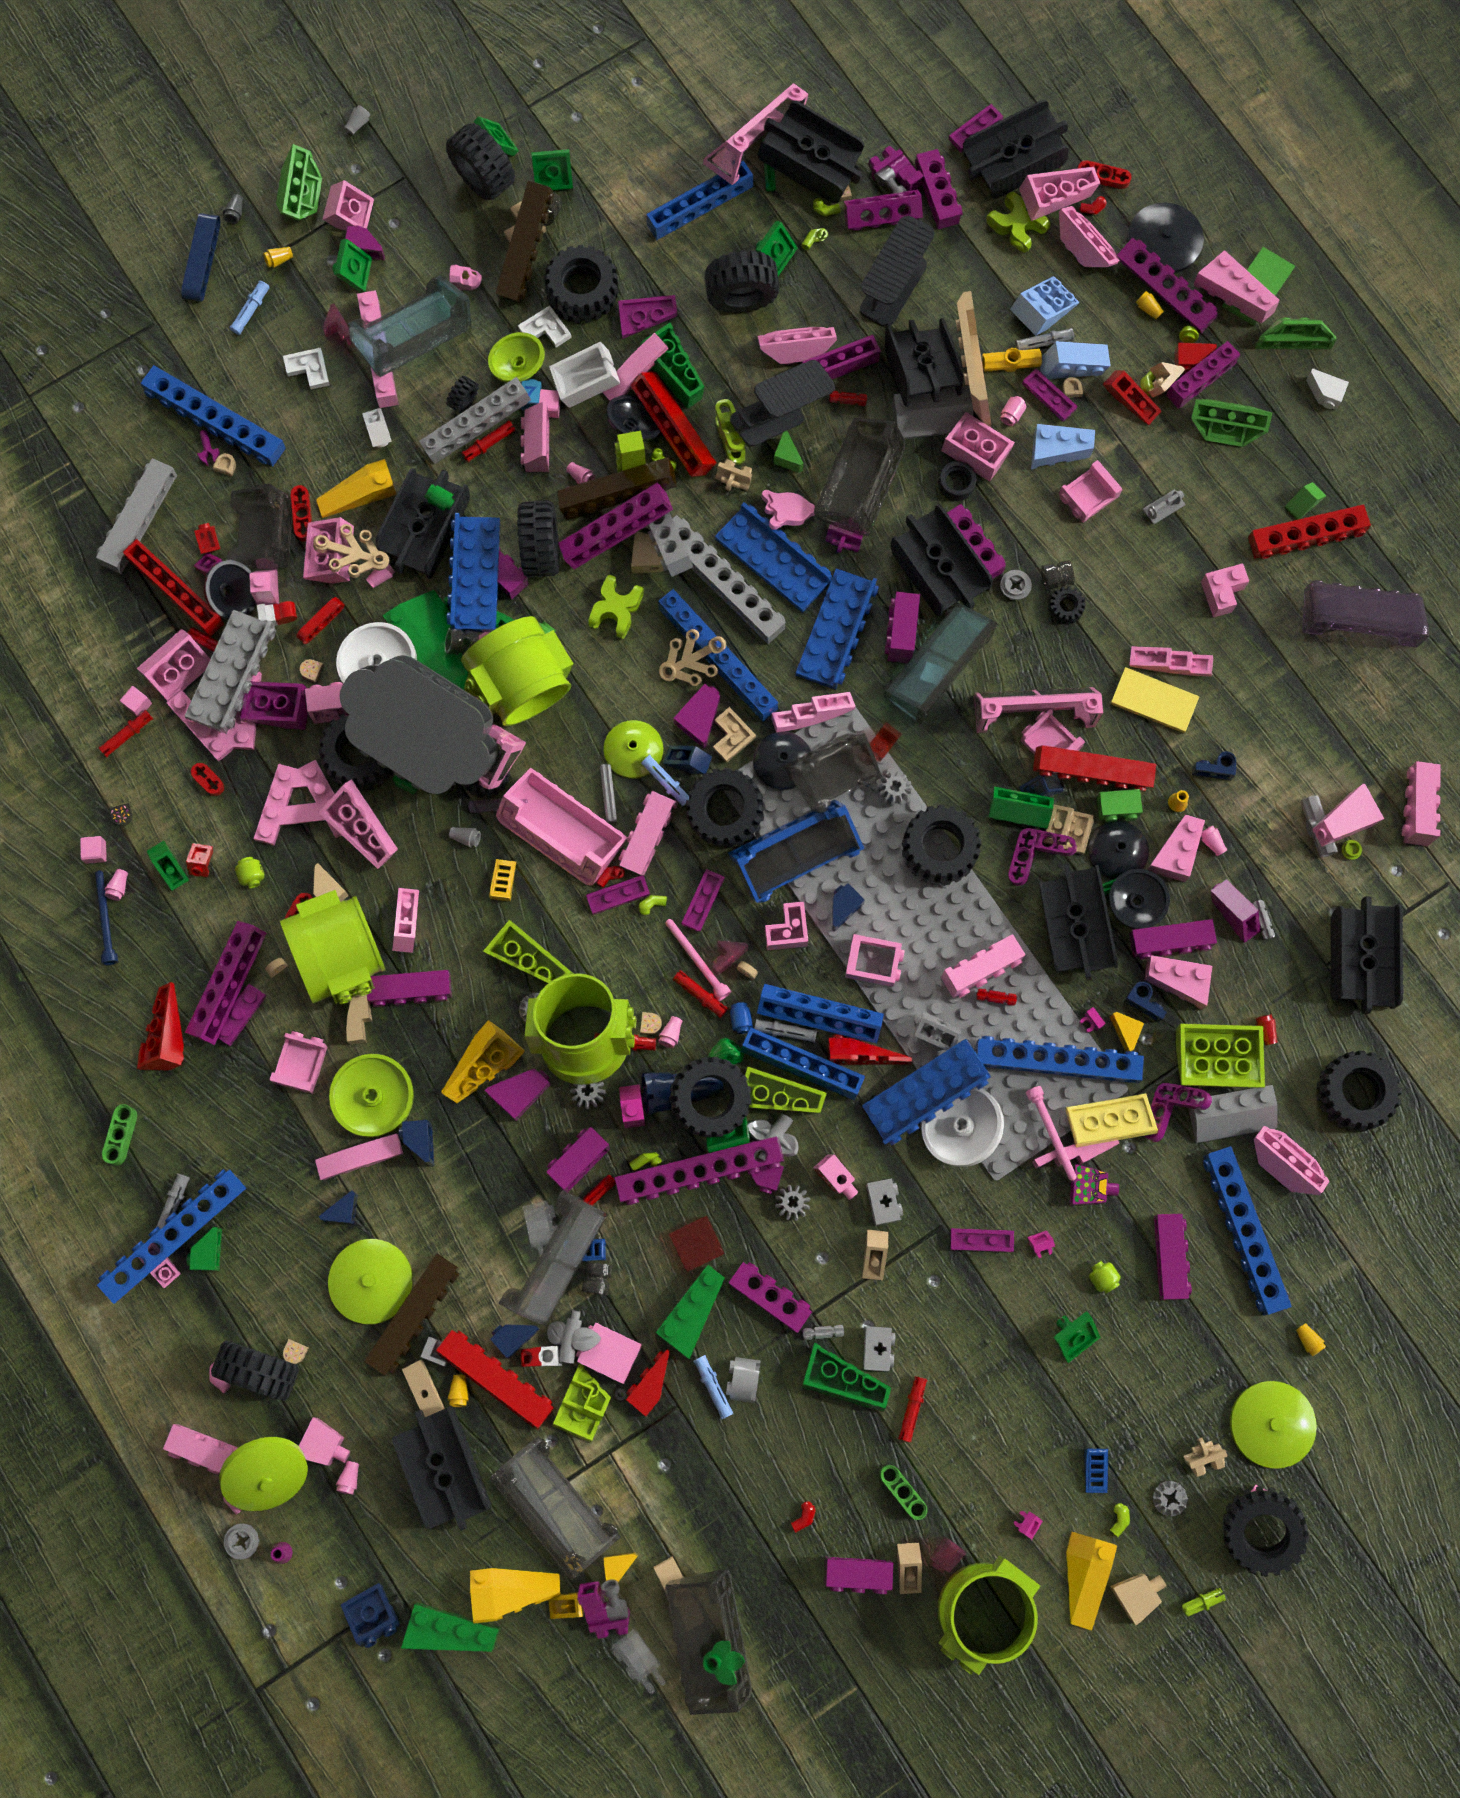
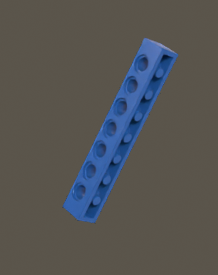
(158, 379)
(728, 665)
(1133, 1062)
(1264, 1258)
(107, 1280)

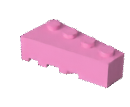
(1237, 287)
(1422, 804)
(358, 824)
(647, 832)
(197, 1448)

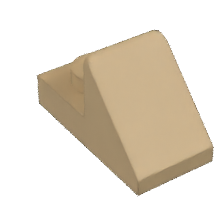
(1165, 375)

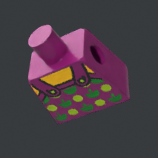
(1091, 1187)

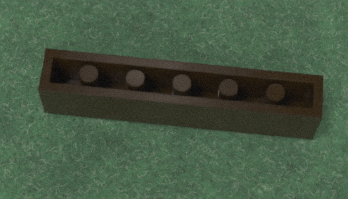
(524, 242)
(615, 488)
(412, 1315)

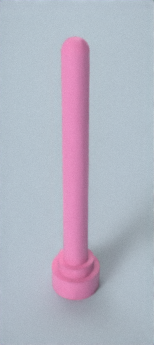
(720, 990)
(1036, 1096)

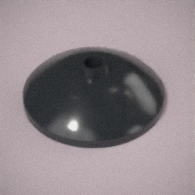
(629, 415)
(233, 578)
(767, 759)
(1111, 860)
(1150, 892)

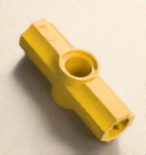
(1022, 359)

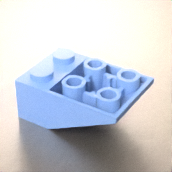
(1043, 305)

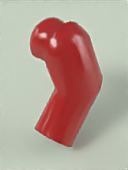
(1094, 208)
(610, 873)
(806, 1518)

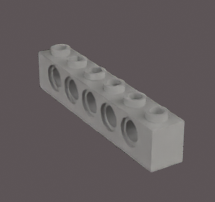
(475, 420)
(669, 545)

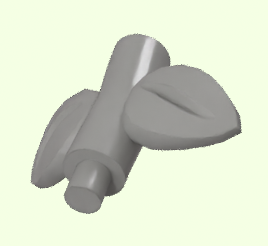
(762, 1129)
(572, 1337)

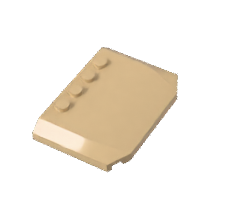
(972, 357)

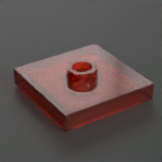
(696, 1243)

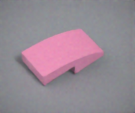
(164, 1272)

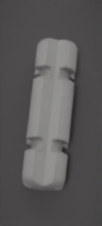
(1265, 923)
(823, 1332)

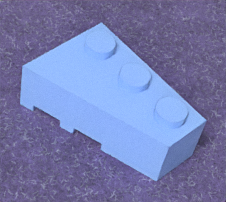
(1074, 360)
(1061, 444)

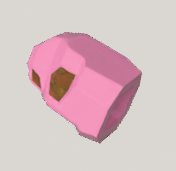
(464, 277)

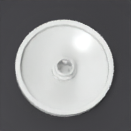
(372, 646)
(966, 1131)

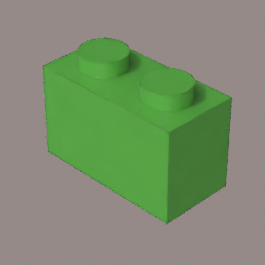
(1119, 805)

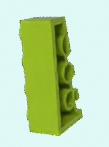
(629, 450)
(524, 953)
(782, 1094)

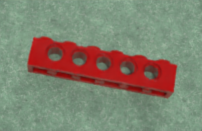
(1354, 516)

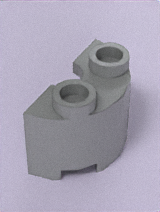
(744, 1379)

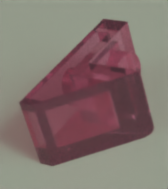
(335, 323)
(732, 952)

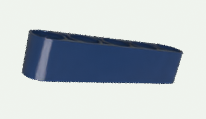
(201, 257)

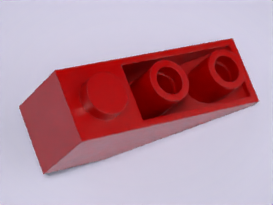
(649, 1390)

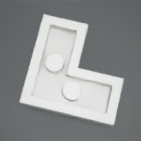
(546, 323)
(310, 362)

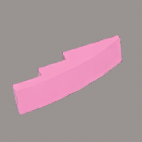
(638, 362)
(1171, 661)
(817, 711)
(1081, 1153)
(359, 1156)

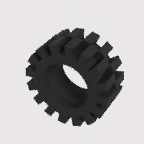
(462, 394)
(1063, 616)

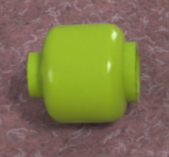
(249, 872)
(1104, 1277)

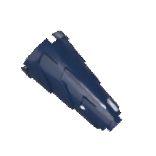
(657, 1090)

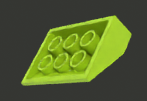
(1220, 1055)

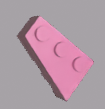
(1179, 851)
(1182, 978)

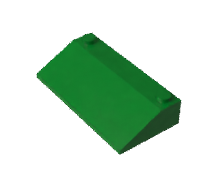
(426, 626)

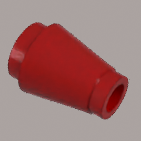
(1269, 1028)

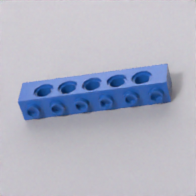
(697, 202)
(820, 1013)
(802, 1063)

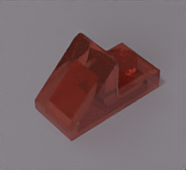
(884, 741)

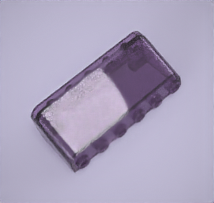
(1365, 612)

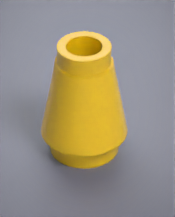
(277, 256)
(1149, 305)
(1178, 801)
(1311, 1341)
(458, 1392)

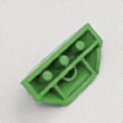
(299, 184)
(1296, 334)
(1230, 422)

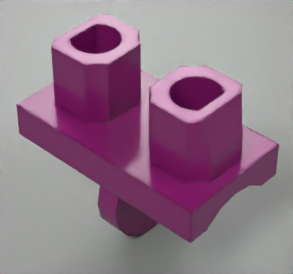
(843, 539)

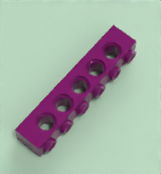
(1155, 283)
(615, 526)
(226, 982)

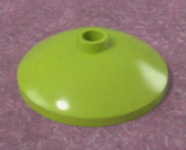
(516, 356)
(627, 760)

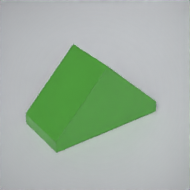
(787, 454)
(1304, 501)

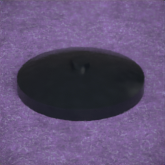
(1169, 233)

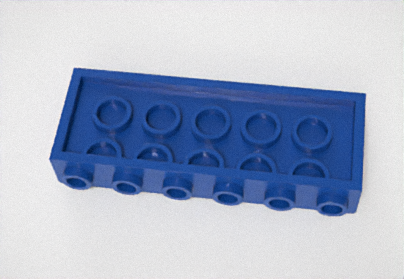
(774, 557)
(474, 573)
(837, 629)
(927, 1092)

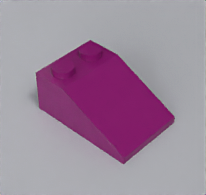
(276, 705)

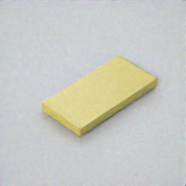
(1155, 700)
(1111, 1120)

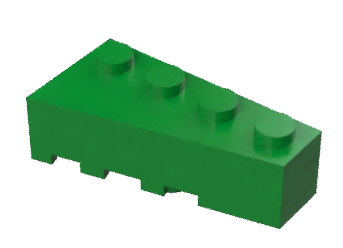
(676, 370)
(689, 1316)
(843, 1380)
(443, 1630)

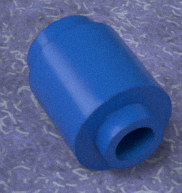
(741, 1018)

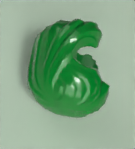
(727, 1050)

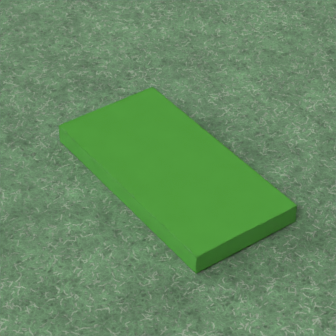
(1271, 272)

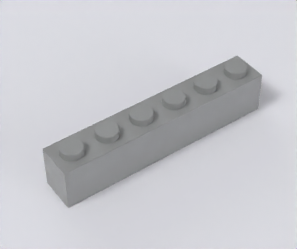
(136, 515)

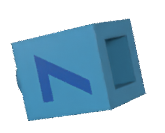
(533, 389)

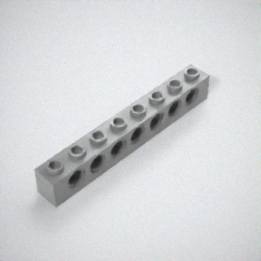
(766, 630)

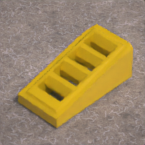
(497, 895)

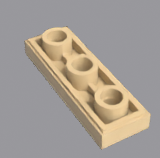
(419, 1381)

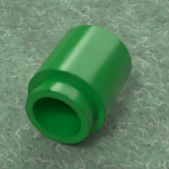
(439, 497)

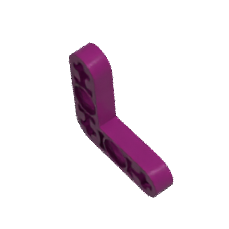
(1036, 844)
(1168, 1101)

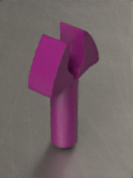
(207, 448)

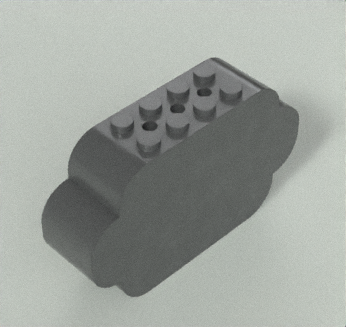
(418, 724)

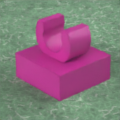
(1094, 1020)
(1041, 1242)
(1030, 1524)

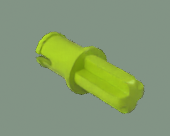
(1203, 1602)

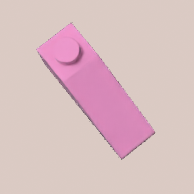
(405, 920)

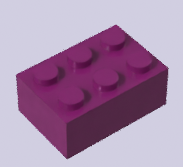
(902, 627)
(577, 1159)
(858, 1574)

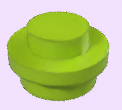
(1189, 334)
(1351, 849)

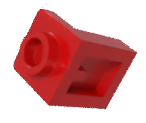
(207, 538)
(199, 859)

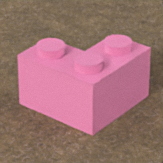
(1220, 588)
(792, 932)

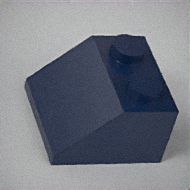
(419, 1138)

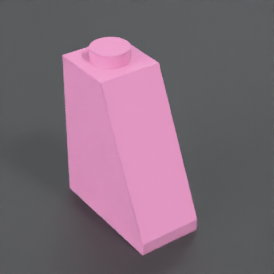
(264, 586)

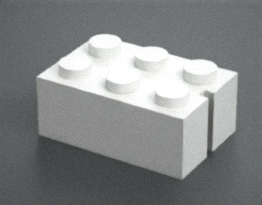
(584, 374)

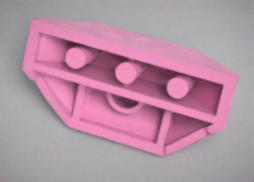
(1084, 240)
(797, 344)
(1289, 1162)

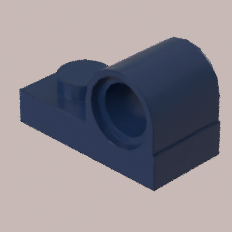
(1217, 770)
(1142, 1004)

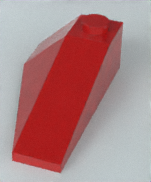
(164, 1041)
(855, 1052)

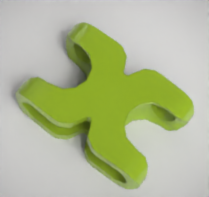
(1016, 222)
(731, 439)
(616, 606)

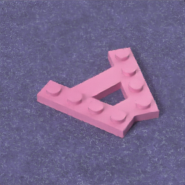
(216, 742)
(276, 809)

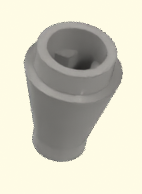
(357, 119)
(466, 836)

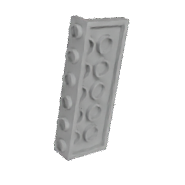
(230, 672)

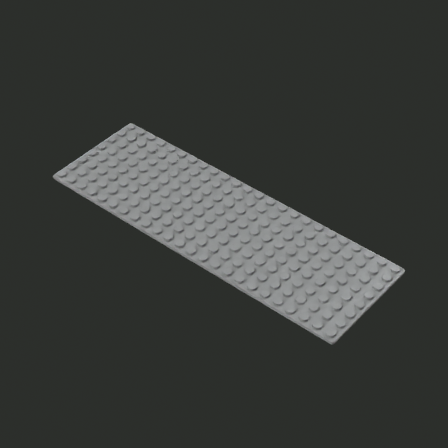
(937, 932)

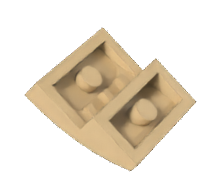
(1072, 824)

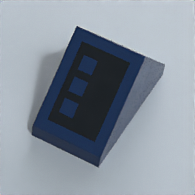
(1043, 786)
(342, 1211)

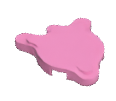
(786, 509)

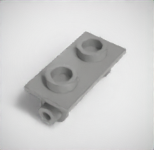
(1164, 506)

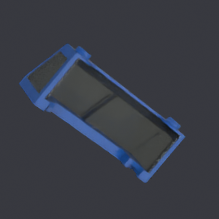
(796, 850)

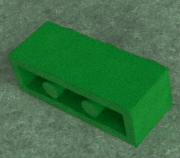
(1021, 807)

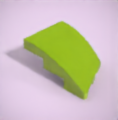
(582, 1406)

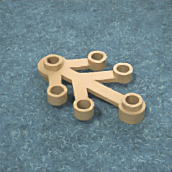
(354, 552)
(689, 659)

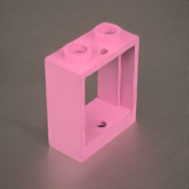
(869, 977)

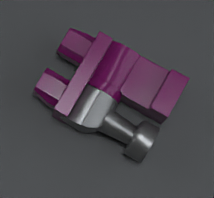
(895, 167)
(601, 1614)

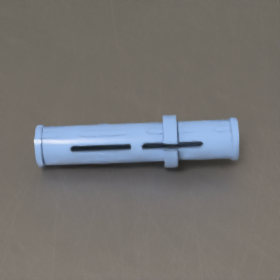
(254, 300)
(648, 762)
(714, 1389)

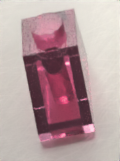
(947, 1555)

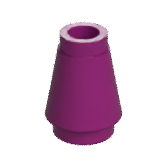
(286, 1551)

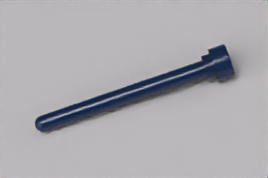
(108, 956)

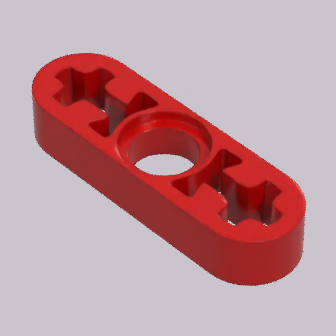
(1119, 172)
(296, 506)
(320, 620)

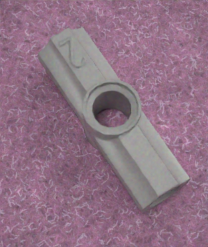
(1314, 814)

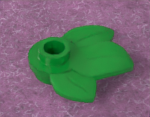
(727, 1662)

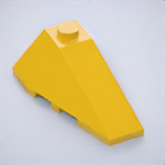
(361, 488)
(485, 1056)
(1088, 1572)
(503, 1591)

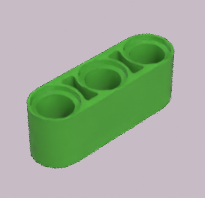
(116, 1125)
(910, 1500)

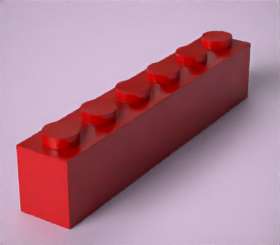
(673, 424)
(173, 587)
(1094, 767)
(494, 1379)

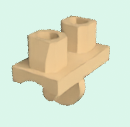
(732, 476)
(1204, 1454)

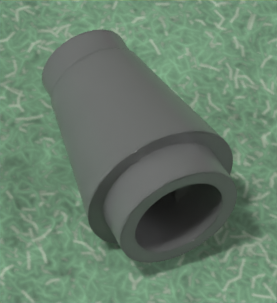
(233, 210)

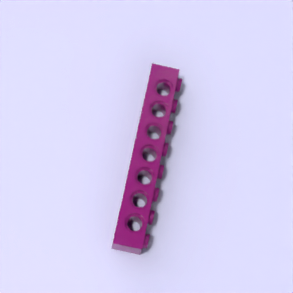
(627, 1182)

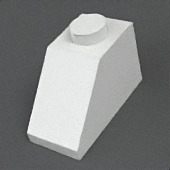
(1327, 388)
(377, 428)

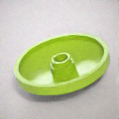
(371, 1095)
(370, 1281)
(1273, 1424)
(263, 1474)

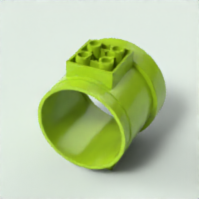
(518, 670)
(333, 948)
(591, 1060)
(950, 1642)

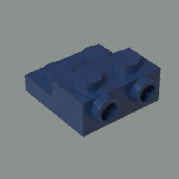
(370, 1616)

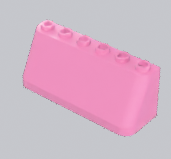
(560, 827)

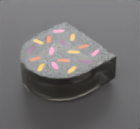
(121, 814)

